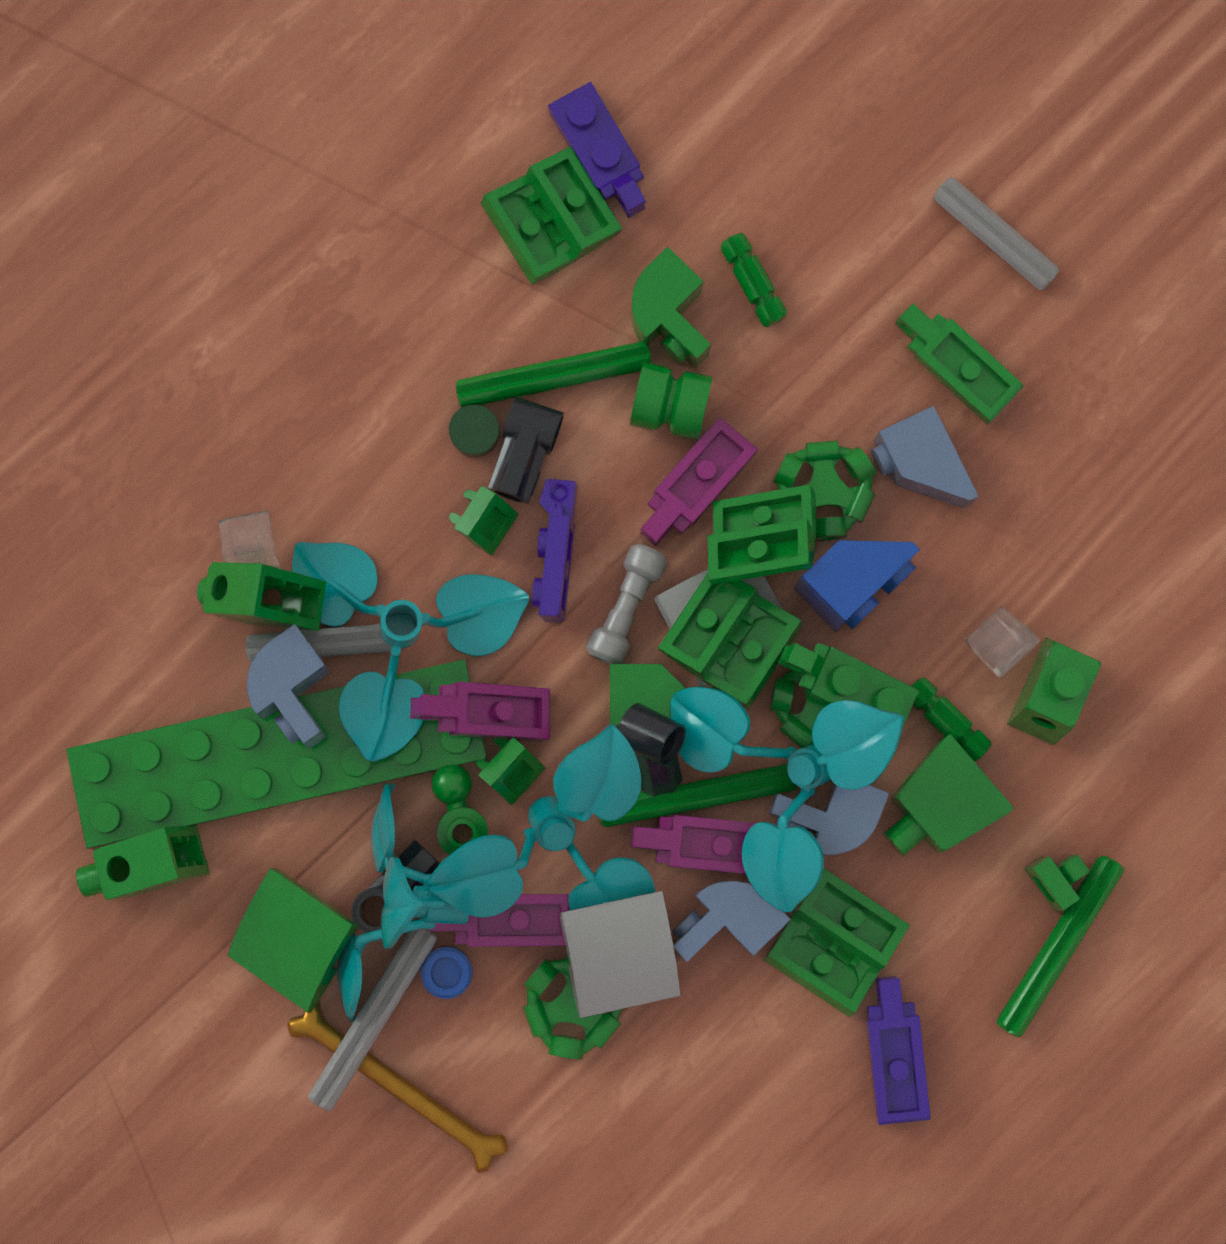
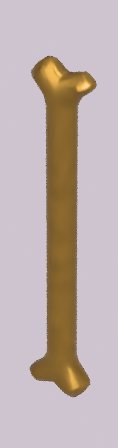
(481, 1146)

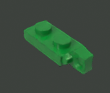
(959, 363)
(836, 676)

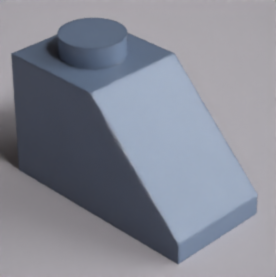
(924, 459)

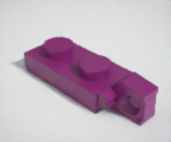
(697, 480)
(487, 711)
(695, 842)
(528, 922)

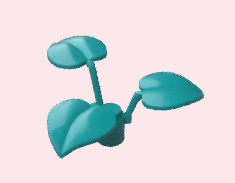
(474, 608)
(849, 748)
(591, 779)
(399, 905)

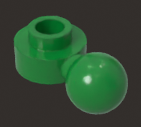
(452, 787)

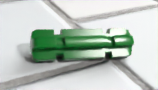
(753, 279)
(949, 719)

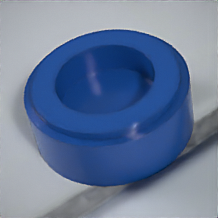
(446, 972)

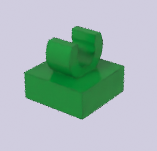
(485, 519)
(510, 770)
(1056, 880)

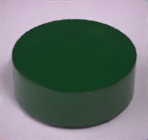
(474, 430)

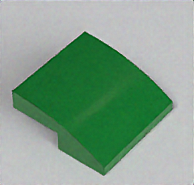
(551, 215)
(762, 534)
(730, 638)
(291, 939)
(837, 943)

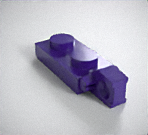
(599, 146)
(556, 547)
(896, 1057)

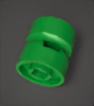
(670, 401)

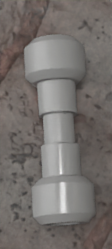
(642, 567)

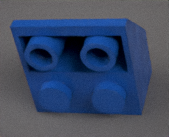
(849, 575)

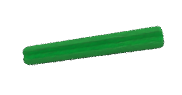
(552, 374)
(709, 794)
(1060, 946)

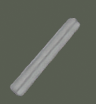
(372, 1019)

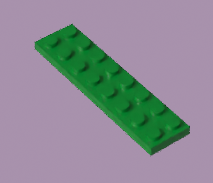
(244, 765)

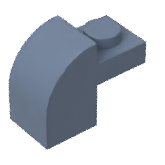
(276, 679)
(845, 820)
(735, 908)

